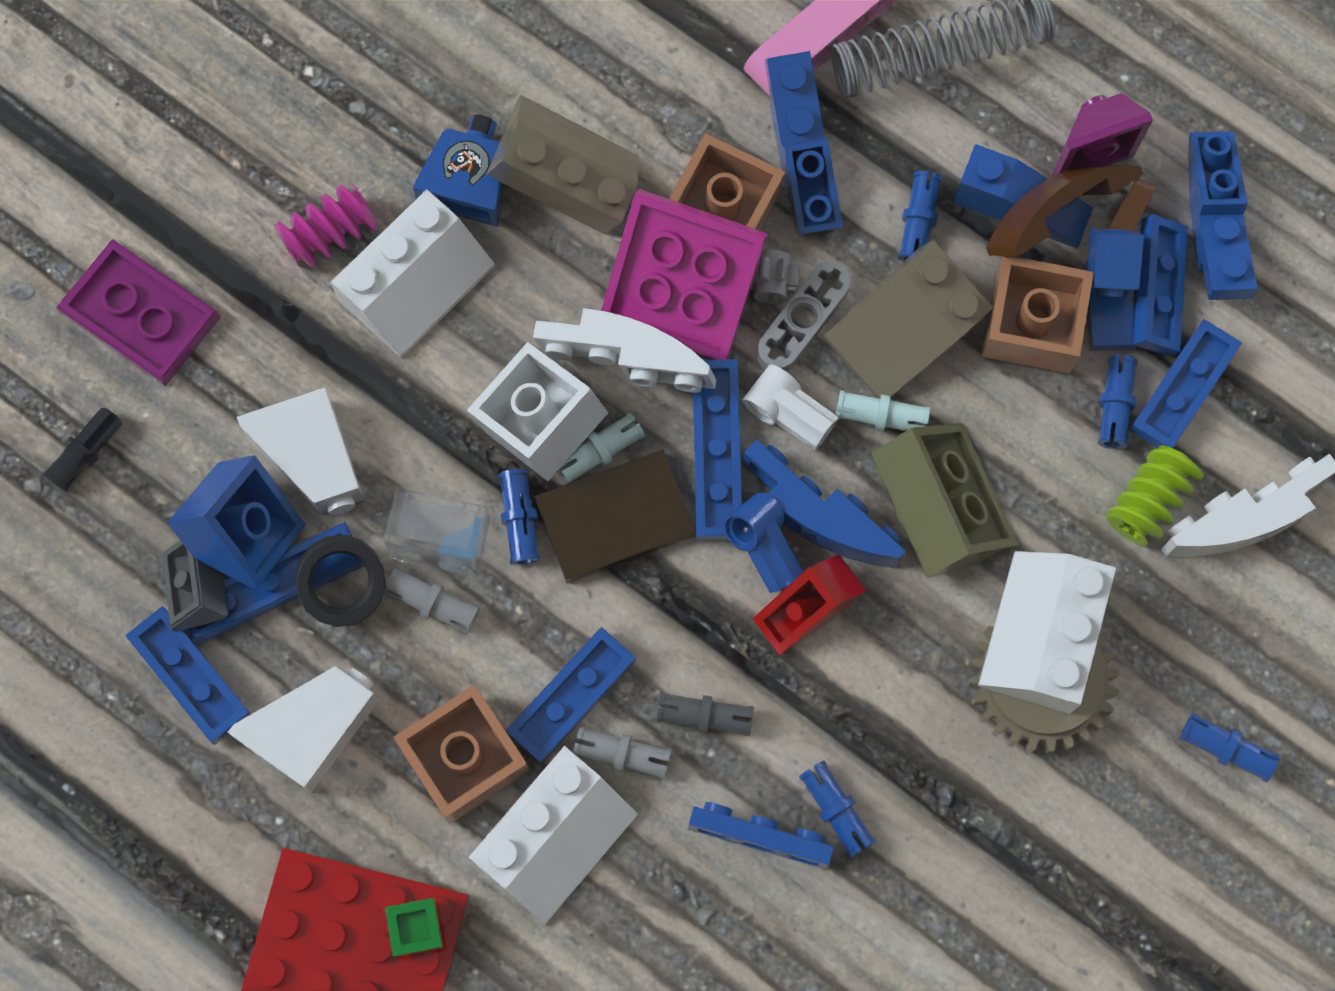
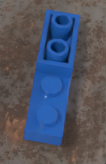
(802, 143)
(1218, 216)
(834, 524)

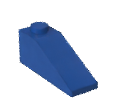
(998, 181)

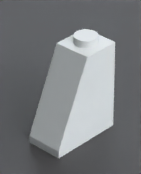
(307, 449)
(309, 725)

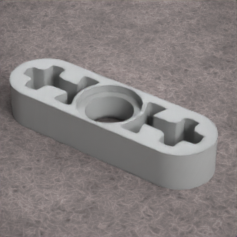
(811, 285)

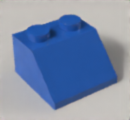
(238, 521)

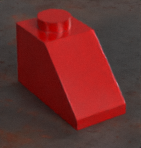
(809, 603)

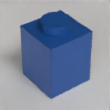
(1115, 260)

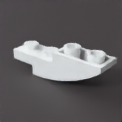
(642, 351)
(1247, 519)

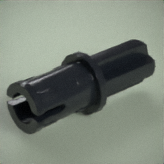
(83, 449)

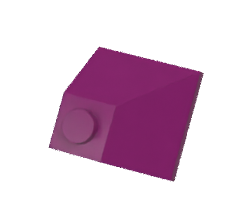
(1104, 133)

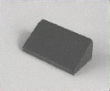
(192, 589)

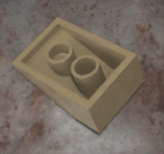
(907, 320)

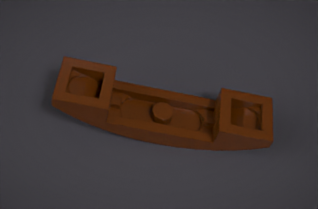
(1025, 221)

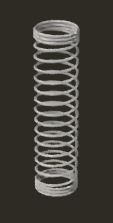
(846, 68)

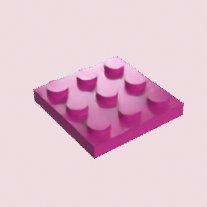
(684, 273)

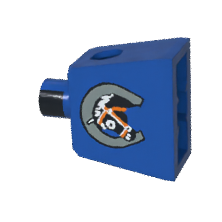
(459, 170)

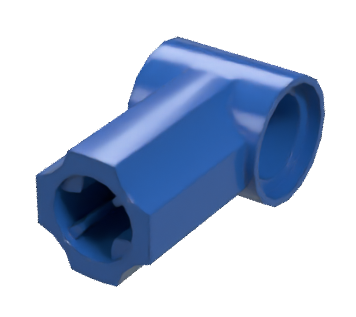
(757, 530)

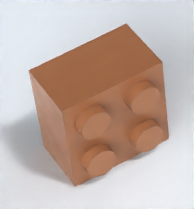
(729, 183)
(1037, 314)
(461, 754)

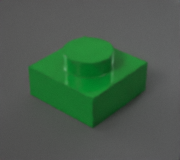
(414, 927)

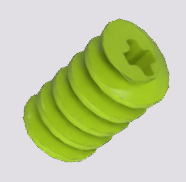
(1151, 493)

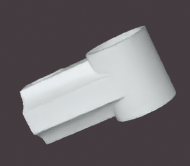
(779, 400)

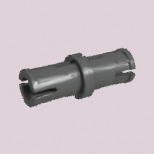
(705, 714)

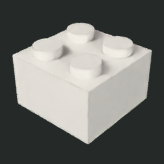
(538, 411)

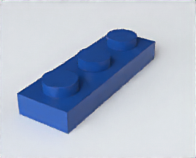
(1161, 286)
(1186, 385)
(188, 675)
(571, 695)
(761, 835)

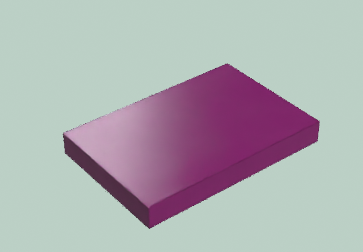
(138, 312)

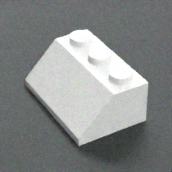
(412, 274)
(1047, 629)
(554, 835)

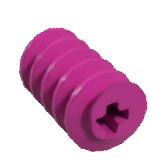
(326, 225)

